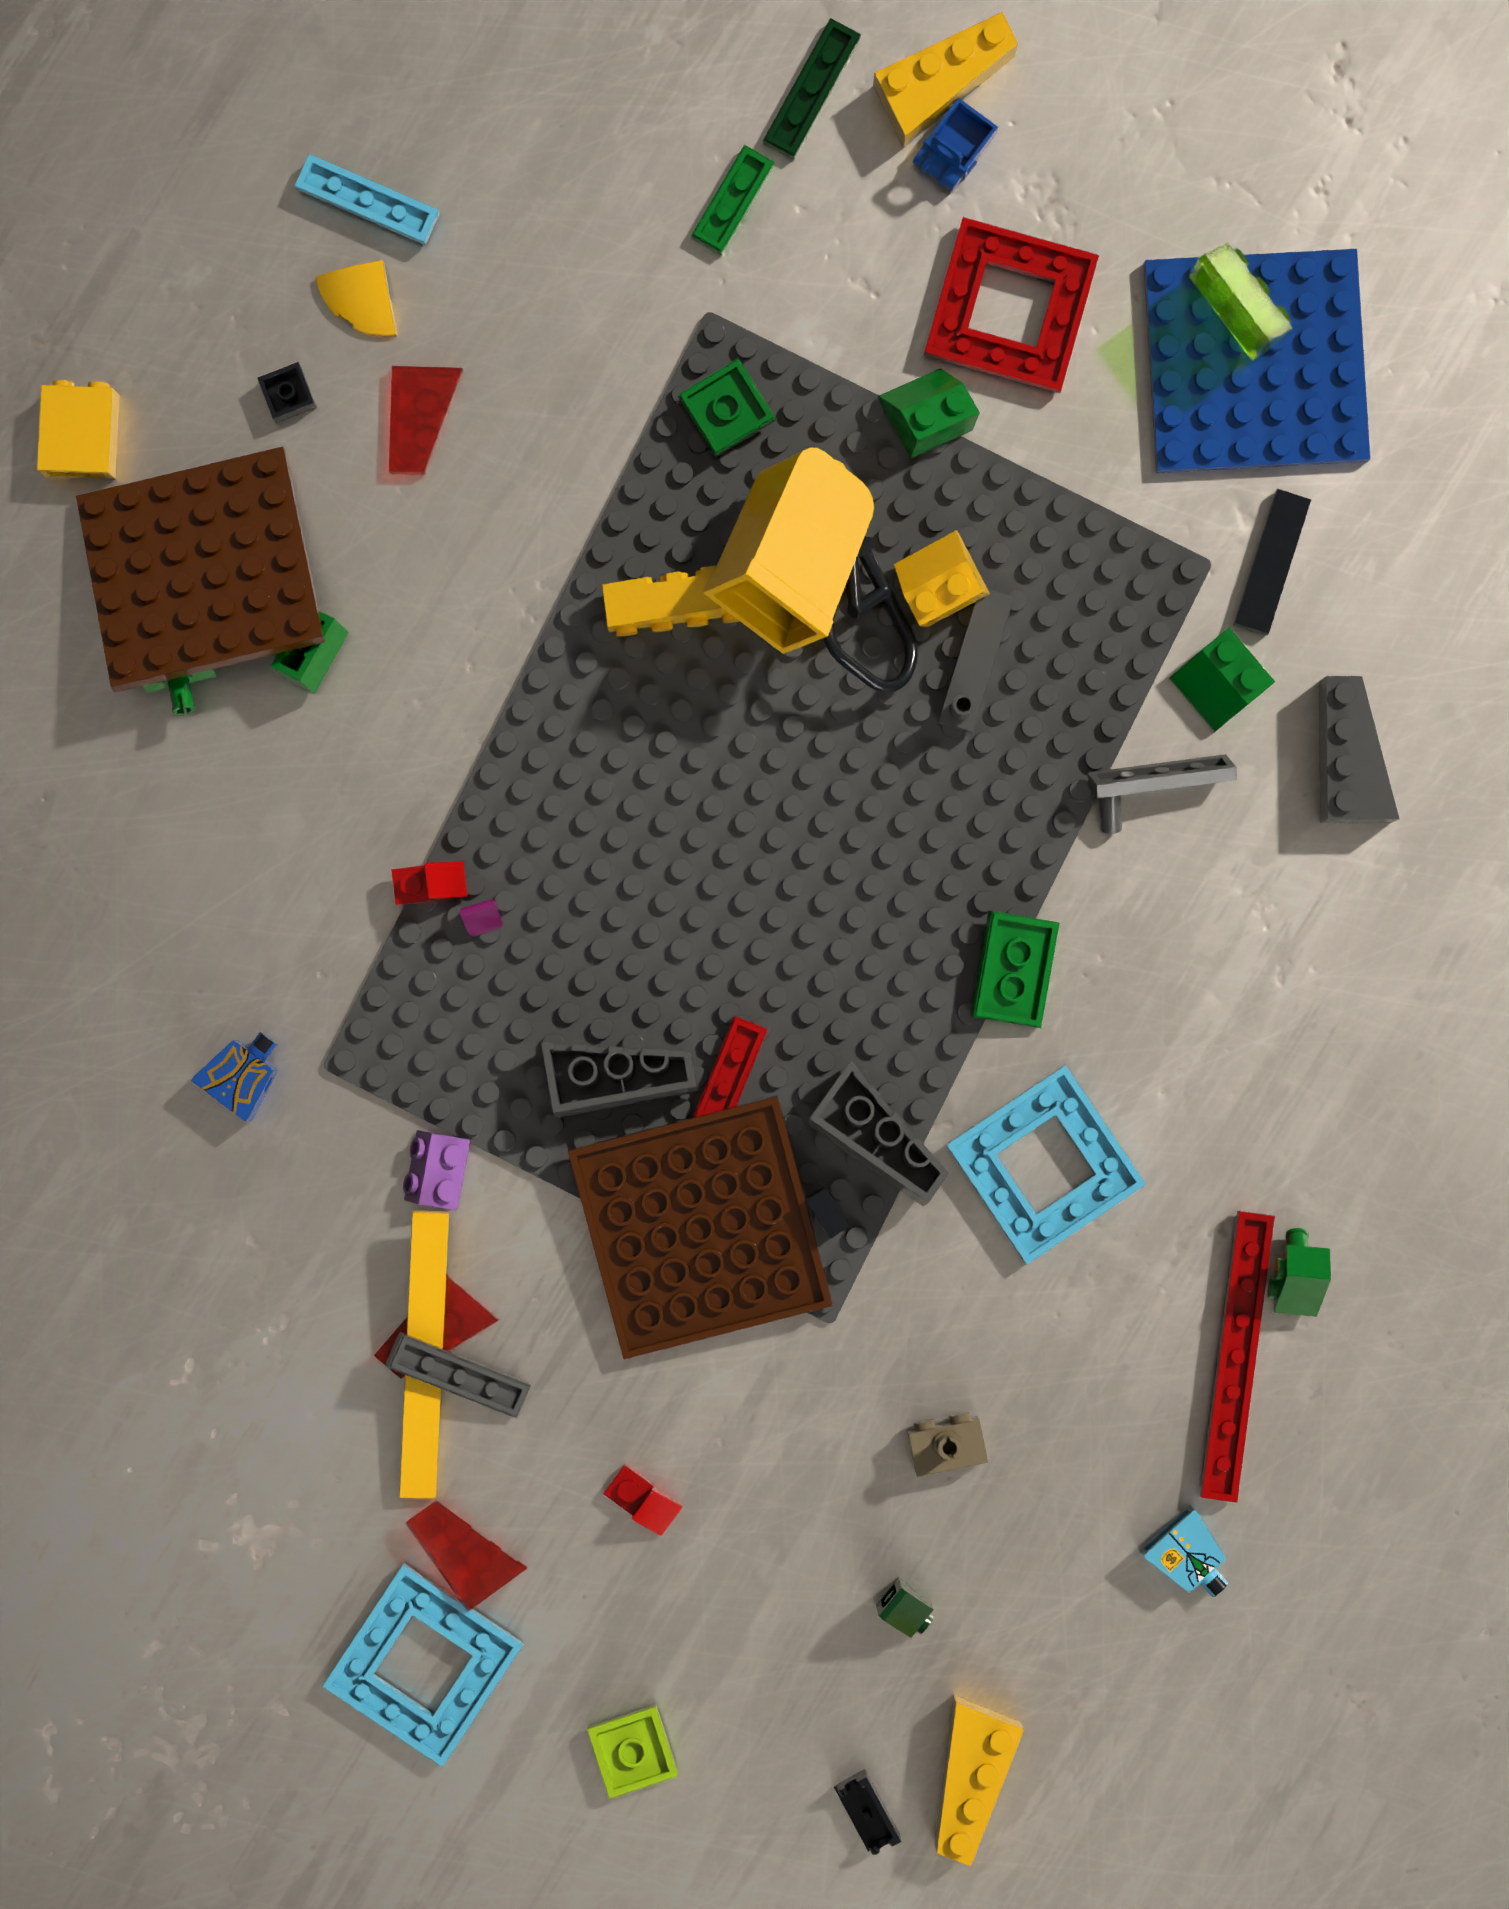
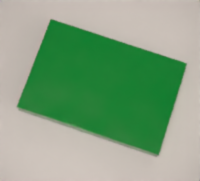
(1014, 969)

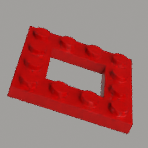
(987, 244)

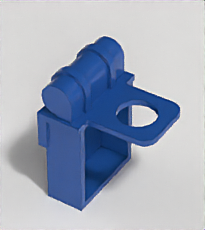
(955, 145)

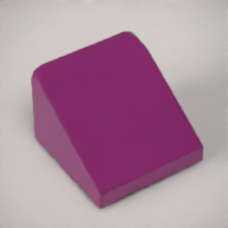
(481, 917)

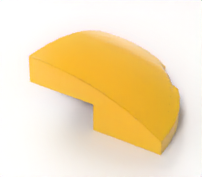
(360, 297)

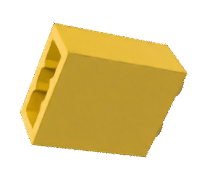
(78, 430)

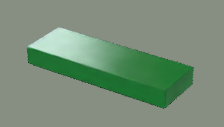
(733, 200)

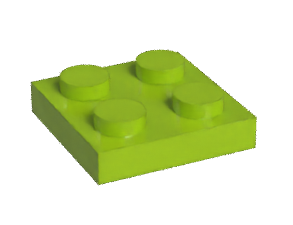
(632, 1751)

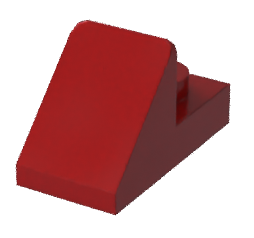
(429, 882)
(642, 1500)

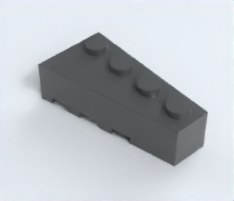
(1350, 756)
(610, 1077)
(875, 1135)

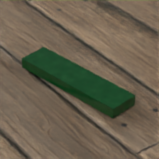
(812, 89)

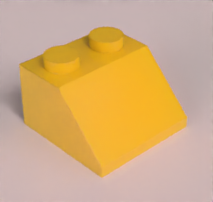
(940, 580)

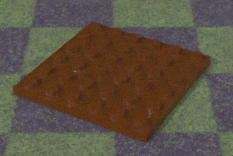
(199, 569)
(700, 1227)

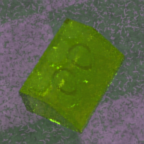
(1240, 300)

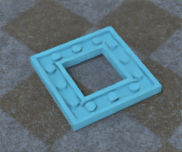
(1113, 1171)
(426, 1732)

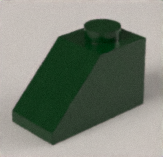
(905, 1609)

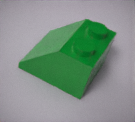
(930, 411)
(1222, 679)

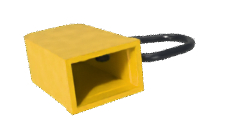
(798, 552)

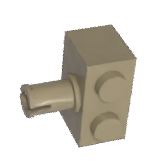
(947, 1444)

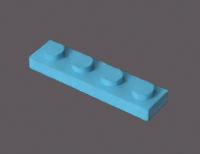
(367, 199)

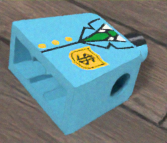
(1187, 1553)

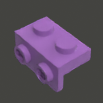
(436, 1170)

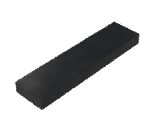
(1272, 562)

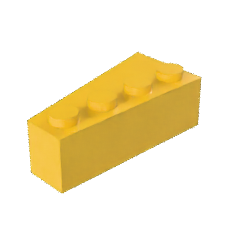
(933, 79)
(661, 604)
(974, 1771)

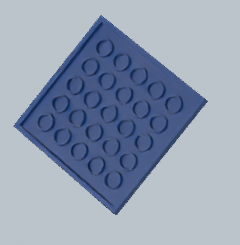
(1288, 405)

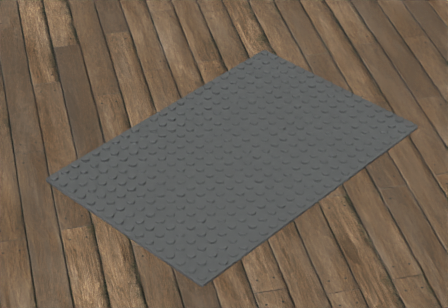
(756, 827)

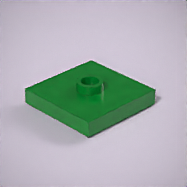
(726, 407)

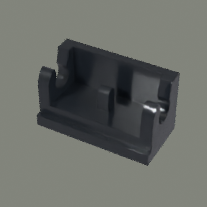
(867, 1812)

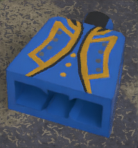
(240, 1076)

